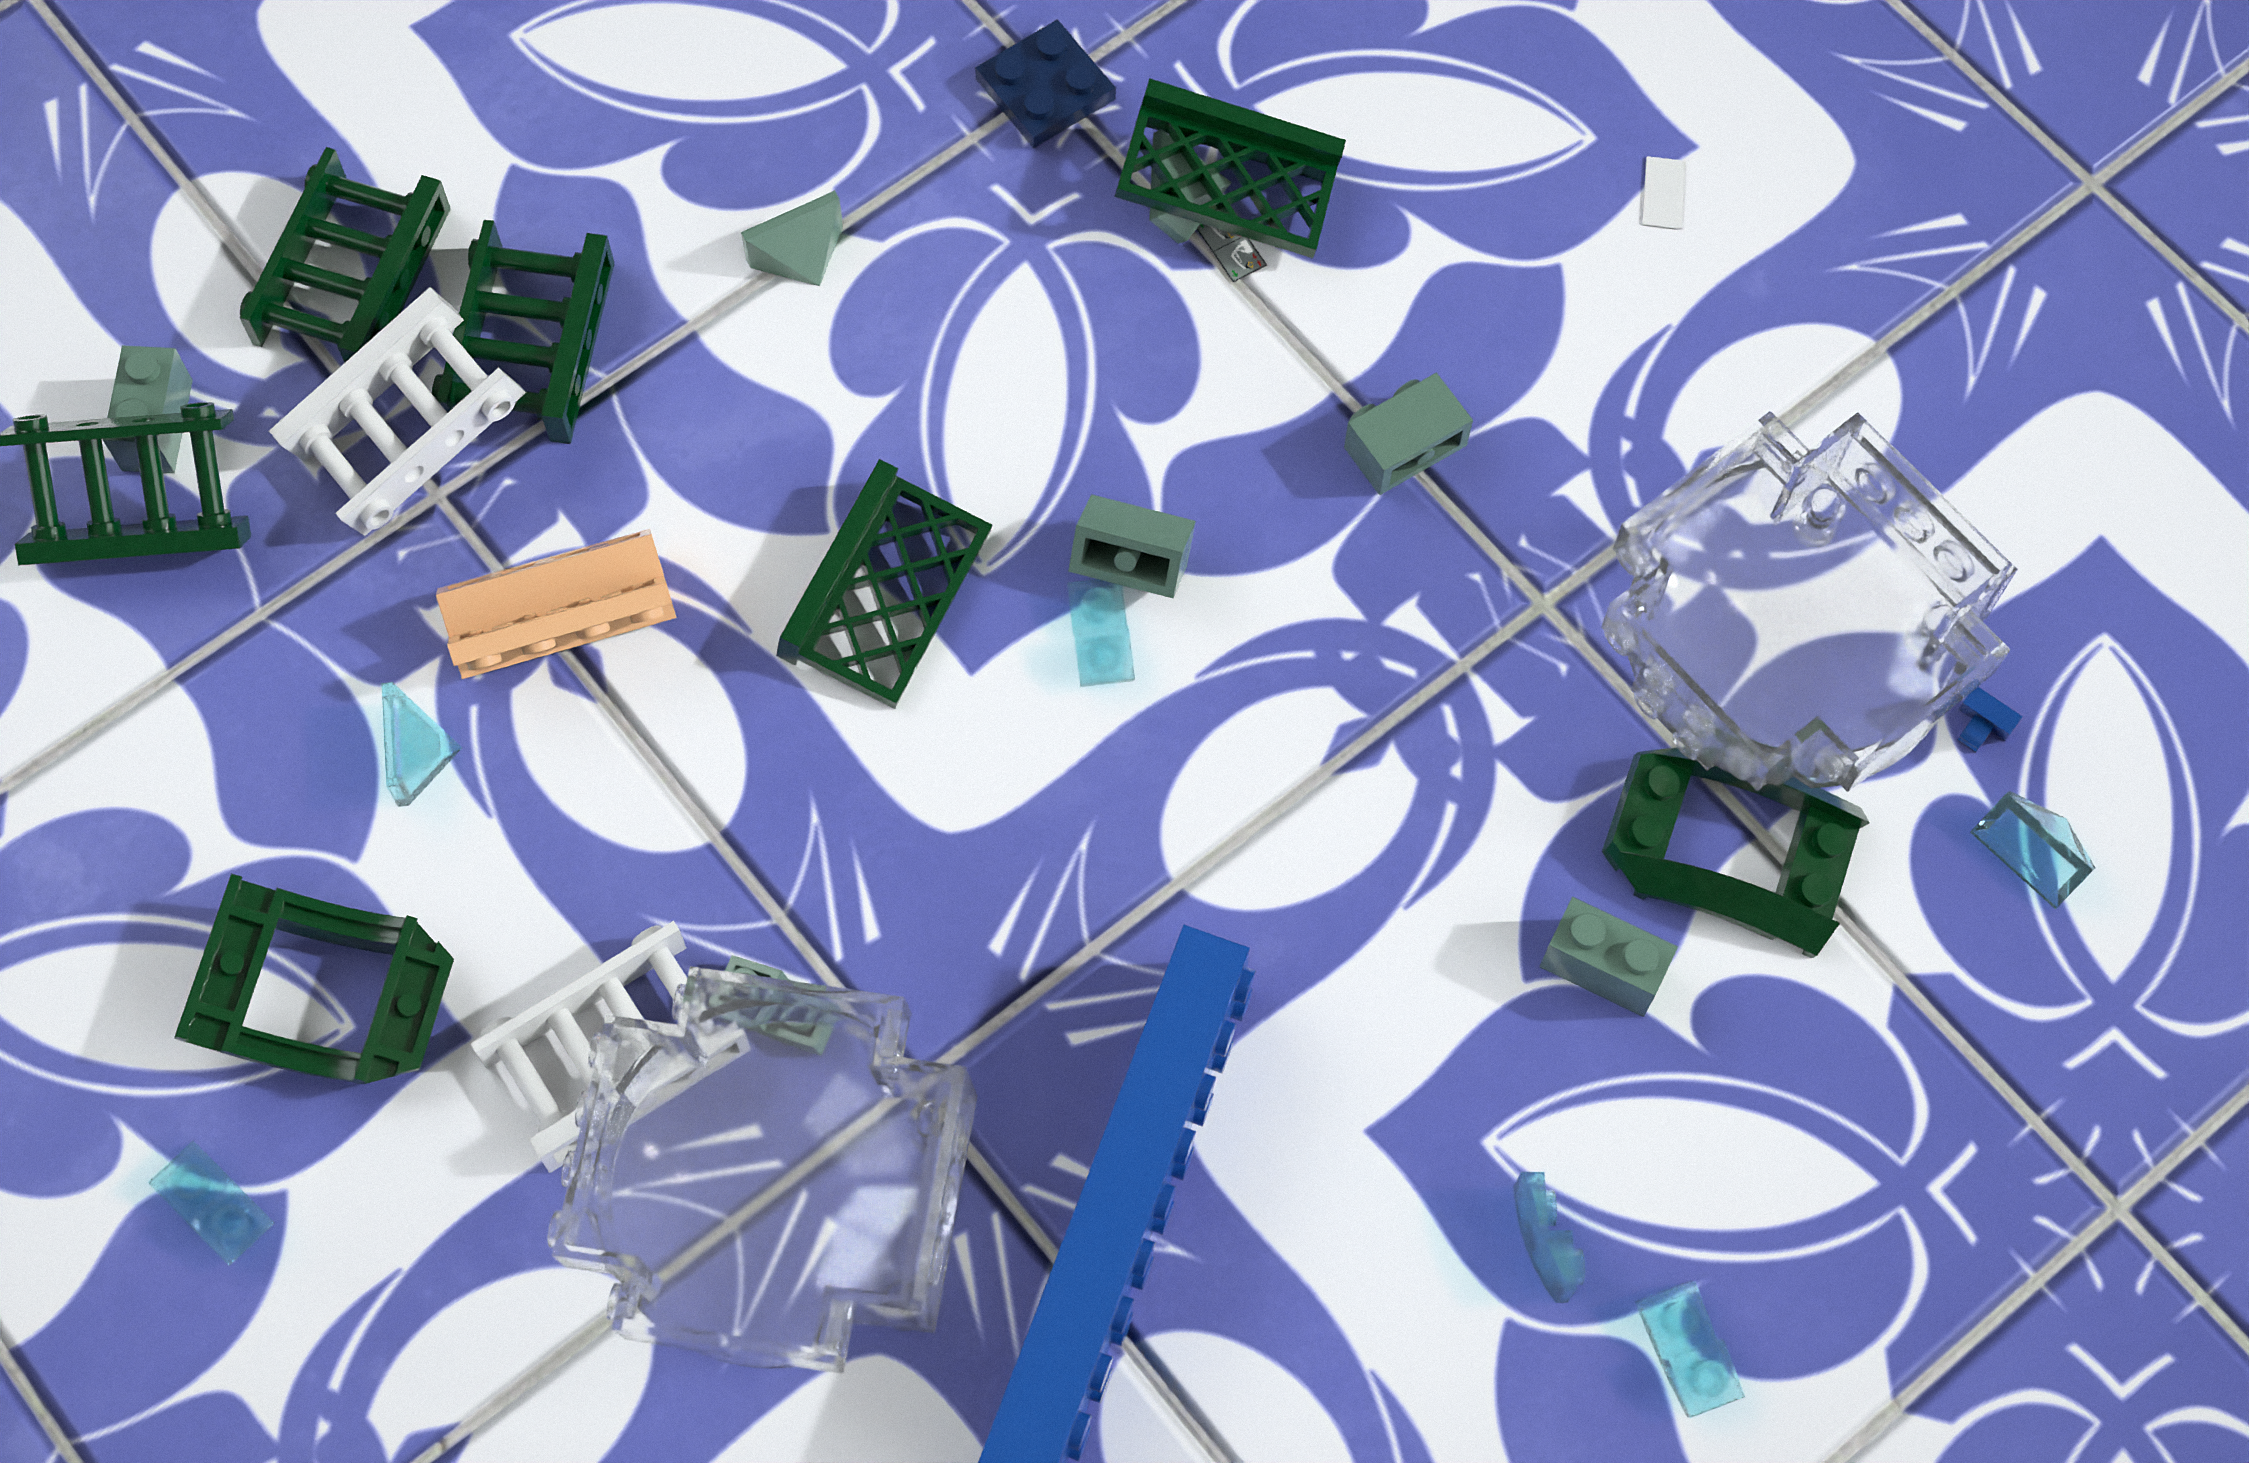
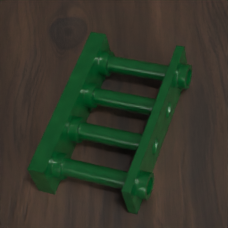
(378, 296)
(577, 315)
(104, 534)

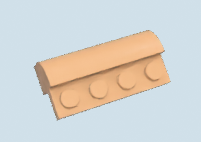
(555, 604)

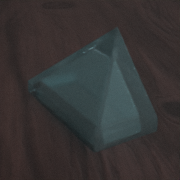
(413, 746)
(2036, 846)

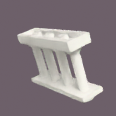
(363, 378)
(507, 1036)

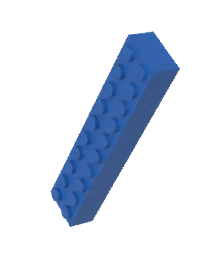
(1123, 1204)

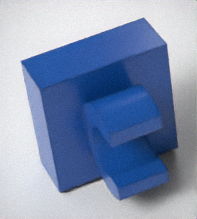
(1987, 716)

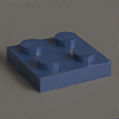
(1045, 83)

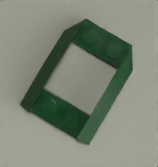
(1811, 874)
(235, 959)

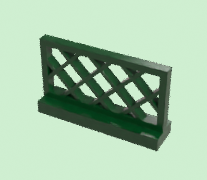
(1238, 136)
(842, 563)

